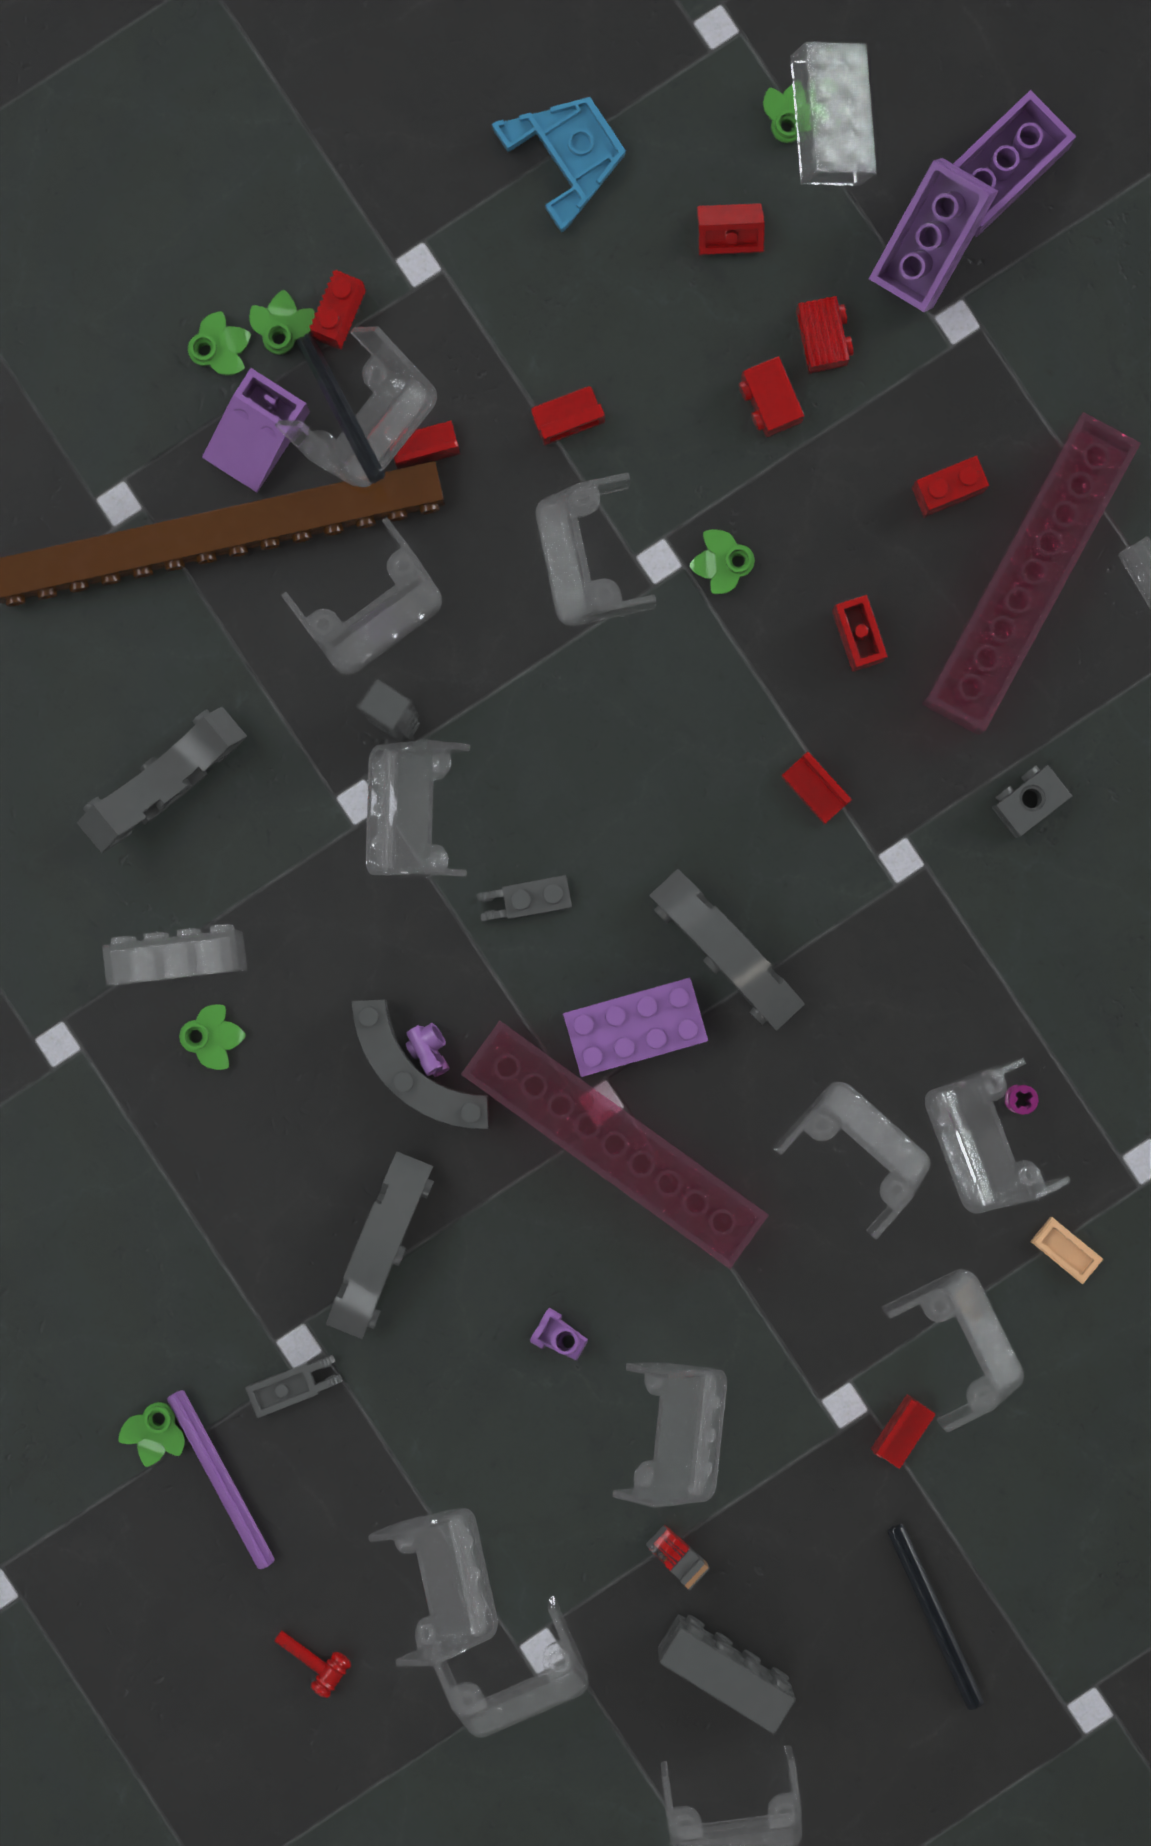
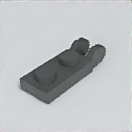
(529, 898)
(289, 1387)

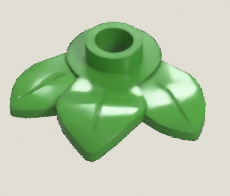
(781, 109)
(283, 319)
(224, 342)
(717, 561)
(216, 1037)
(151, 1437)

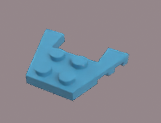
(579, 145)

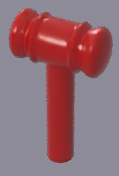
(328, 1673)

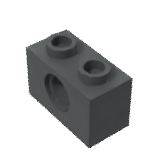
(1049, 793)

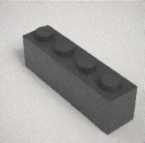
(390, 711)

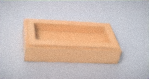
(1066, 1250)

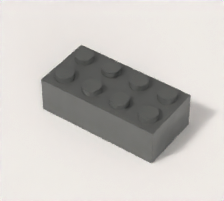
(726, 1672)

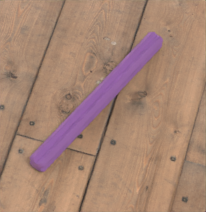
(220, 1479)

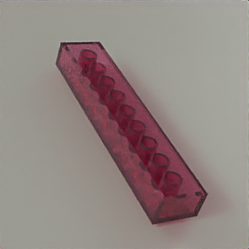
(1031, 573)
(615, 1144)

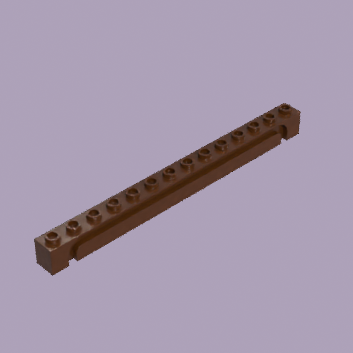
(218, 533)

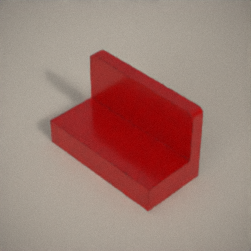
(730, 228)
(568, 415)
(428, 445)
(816, 787)
(903, 1431)

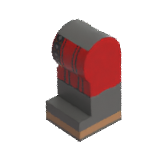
(678, 1556)

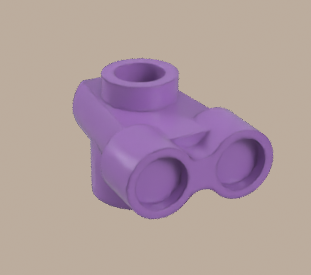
(424, 1045)
(552, 1333)

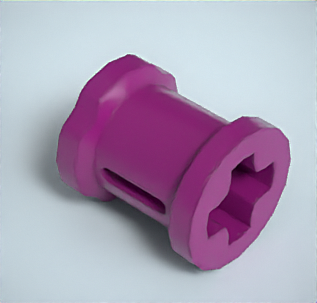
(1011, 1098)

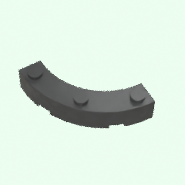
(161, 780)
(726, 950)
(406, 1079)
(380, 1245)

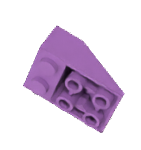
(246, 437)

